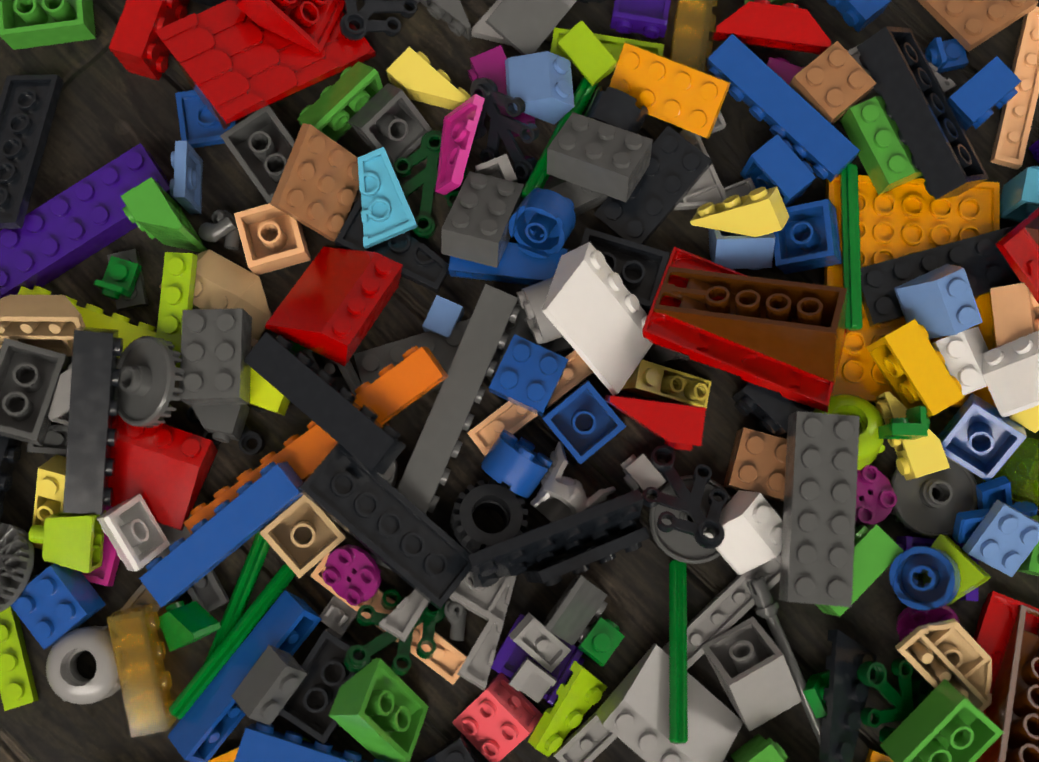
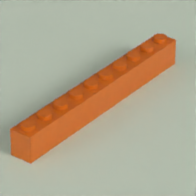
(386, 396)

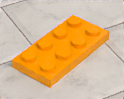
(670, 89)

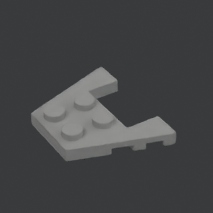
(709, 187)

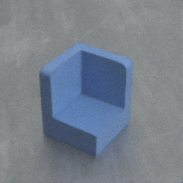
(443, 317)

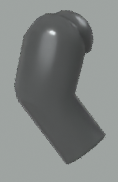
(215, 231)
(231, 239)
(457, 617)

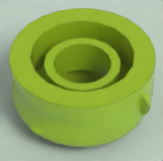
(869, 421)

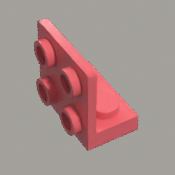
(498, 719)

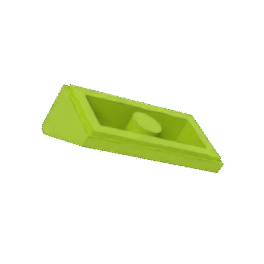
(587, 53)

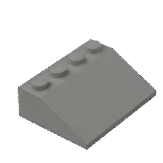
(640, 715)

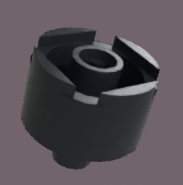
(617, 110)

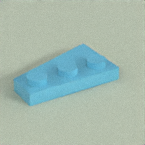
(383, 202)

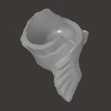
(562, 495)

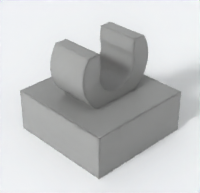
(338, 615)

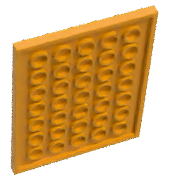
(896, 226)

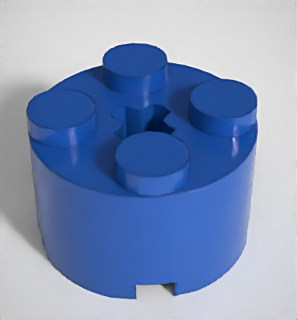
(542, 223)
(516, 464)
(910, 588)

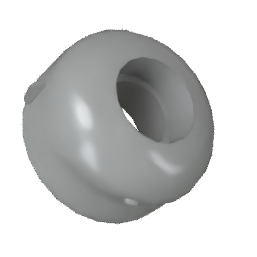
(63, 672)

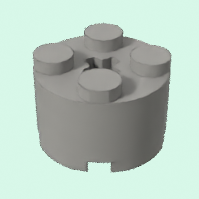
(532, 301)

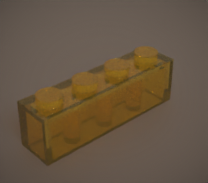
(691, 33)
(141, 669)

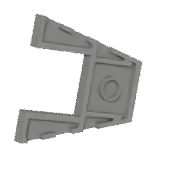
(486, 602)

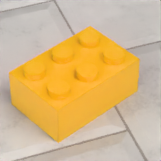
(915, 369)

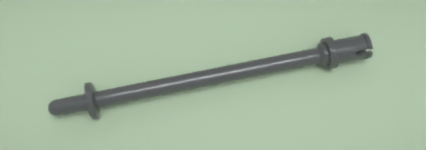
(768, 609)

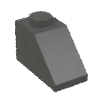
(223, 421)

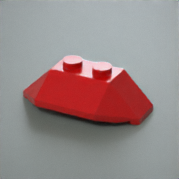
(774, 27)

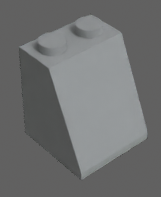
(752, 673)

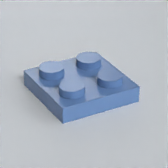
(187, 181)
(1003, 538)

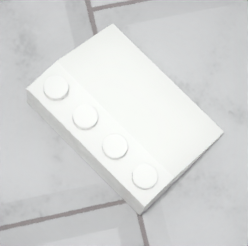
(597, 316)

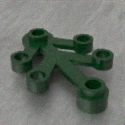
(426, 178)
(428, 619)
(875, 675)

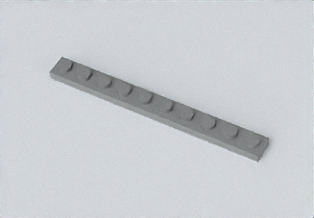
(708, 624)

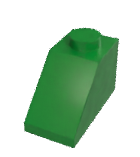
(186, 624)

